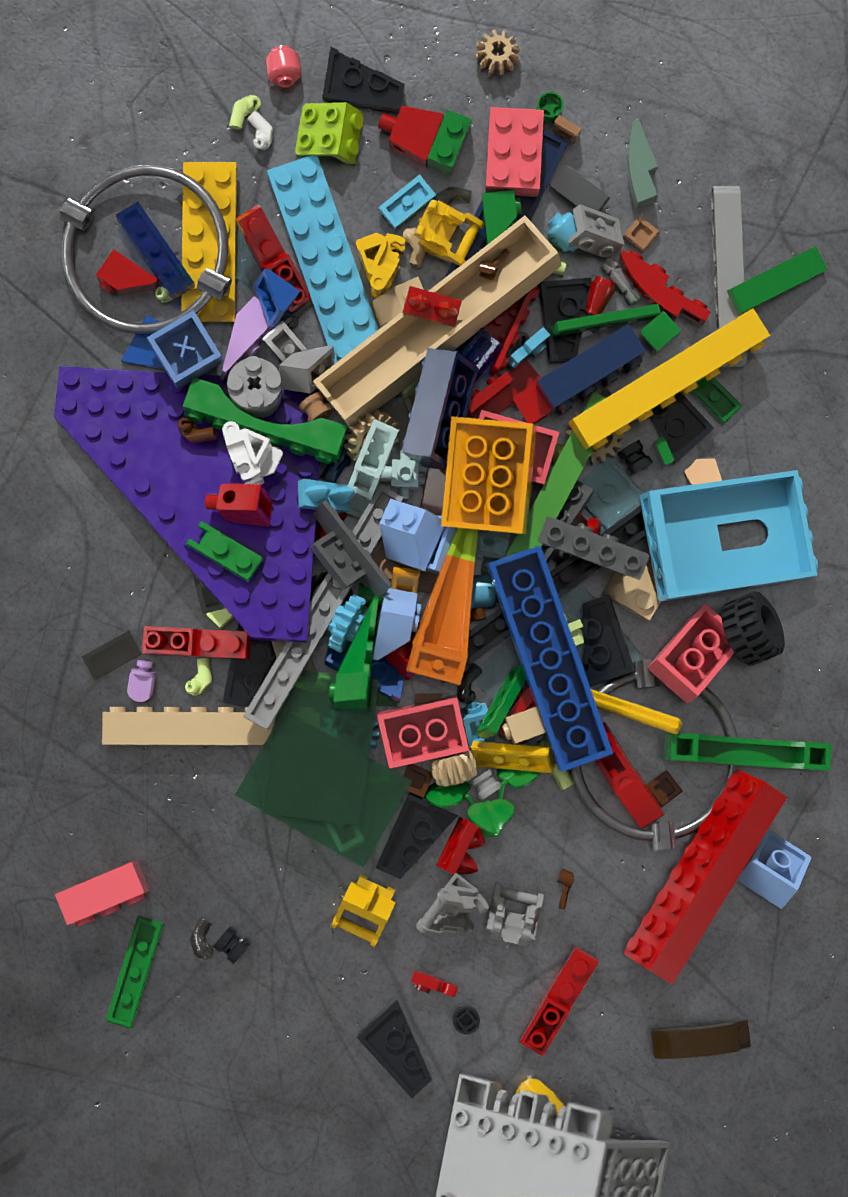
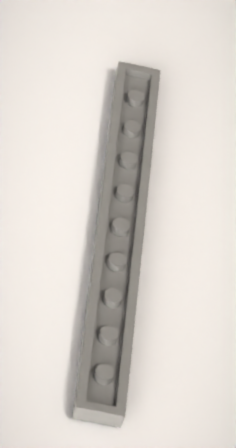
(322, 610)

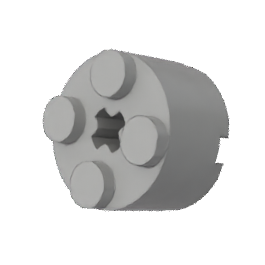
(255, 373)

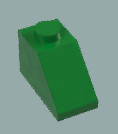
(499, 212)

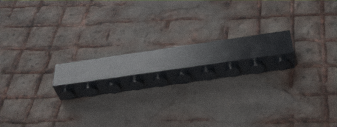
(565, 578)

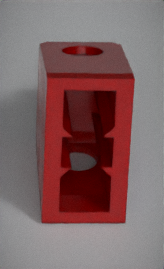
(412, 132)
(242, 504)

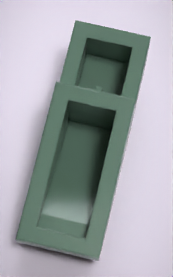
(640, 166)

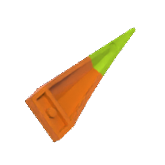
(443, 633)

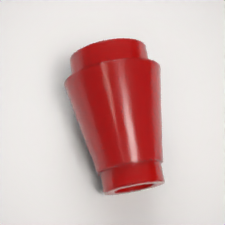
(599, 295)

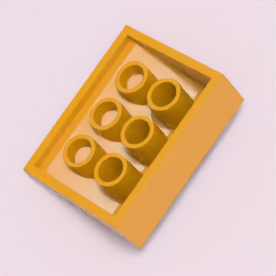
(489, 475)

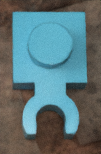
(534, 346)

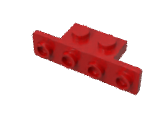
(506, 325)
(502, 389)

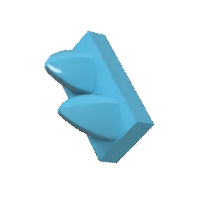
(313, 493)

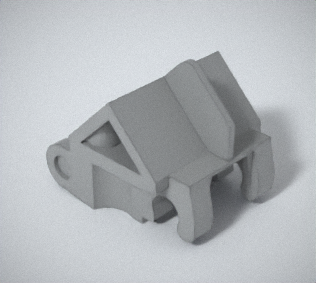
(452, 909)
(511, 926)

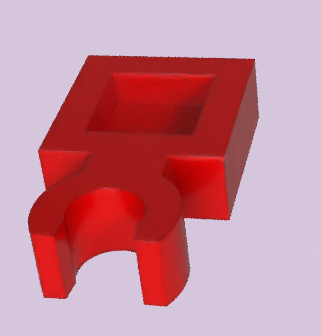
(425, 983)

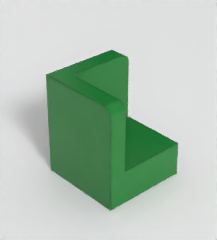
(660, 332)

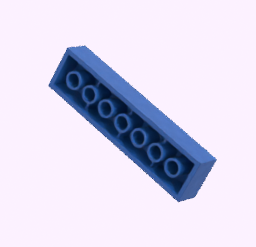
(549, 658)

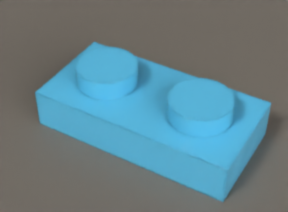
(407, 202)

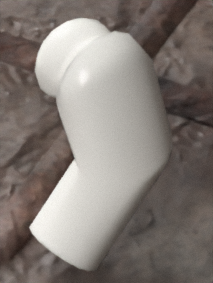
(263, 131)

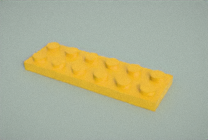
(200, 235)

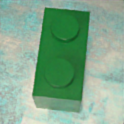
(449, 142)

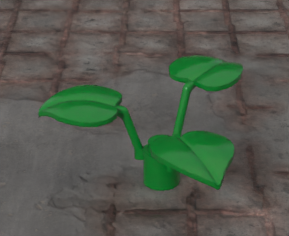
(488, 815)

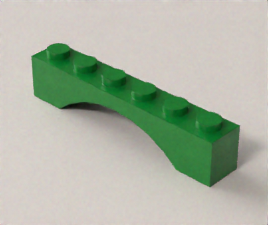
(316, 438)
(747, 752)

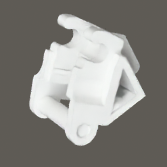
(250, 453)

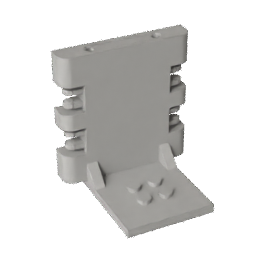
(529, 1156)

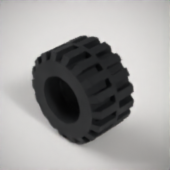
(753, 628)

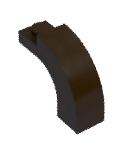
(701, 1040)

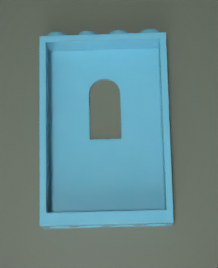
(687, 541)

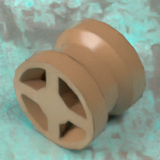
(315, 407)

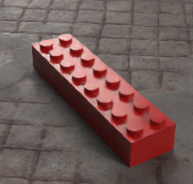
(705, 875)

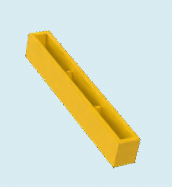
(669, 379)

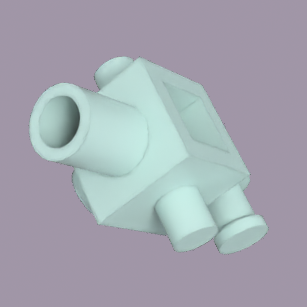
(404, 475)

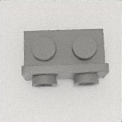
(596, 232)

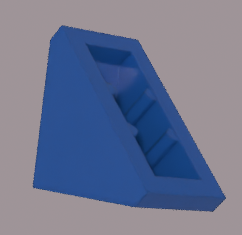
(274, 296)

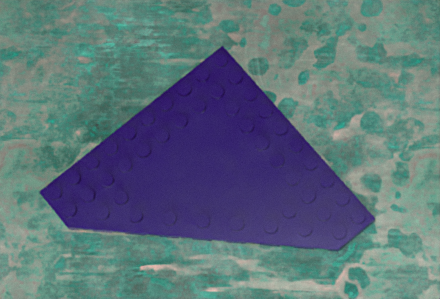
(133, 437)

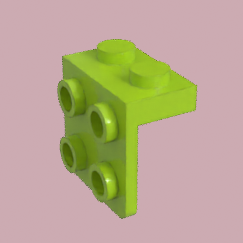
(330, 131)

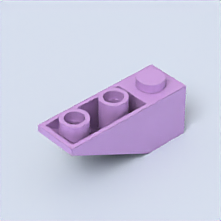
(247, 333)

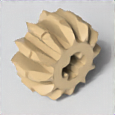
(498, 62)
(454, 768)

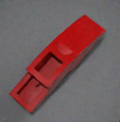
(270, 253)
(651, 283)
(196, 643)
(628, 784)
(558, 1001)

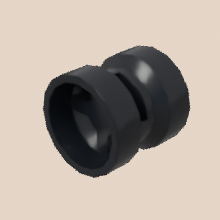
(635, 457)
(227, 940)
(465, 1015)

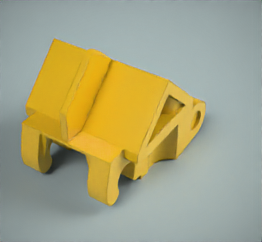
(437, 228)
(379, 260)
(368, 902)

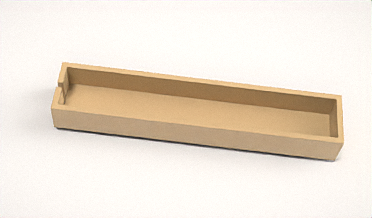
(395, 352)

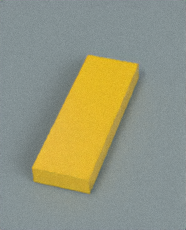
(513, 757)

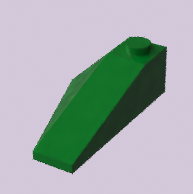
(354, 675)

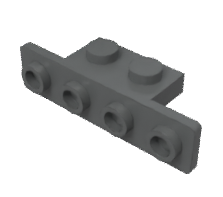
(572, 515)
(600, 550)
(344, 555)

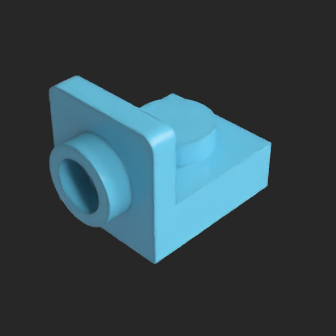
(472, 717)

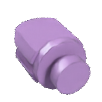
(141, 681)

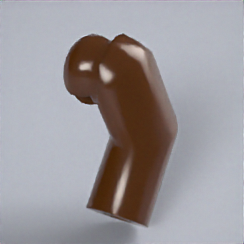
(194, 433)

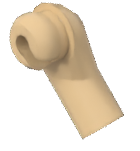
(418, 253)

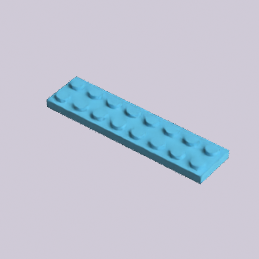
(323, 254)

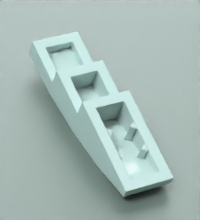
(371, 465)

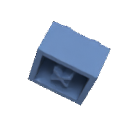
(185, 349)

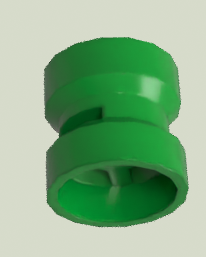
(550, 102)

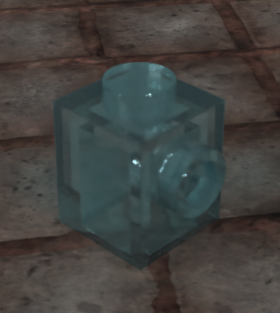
(492, 545)

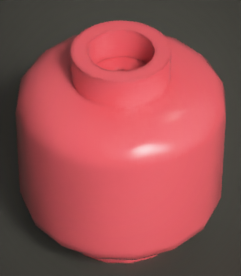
(282, 66)

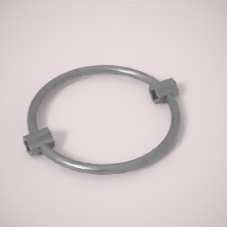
(80, 216)
(661, 834)

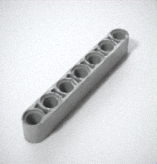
(727, 253)

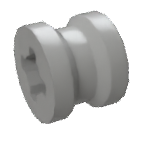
(485, 784)

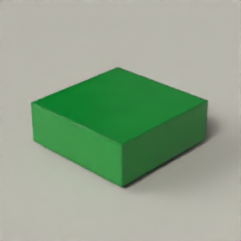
(663, 452)

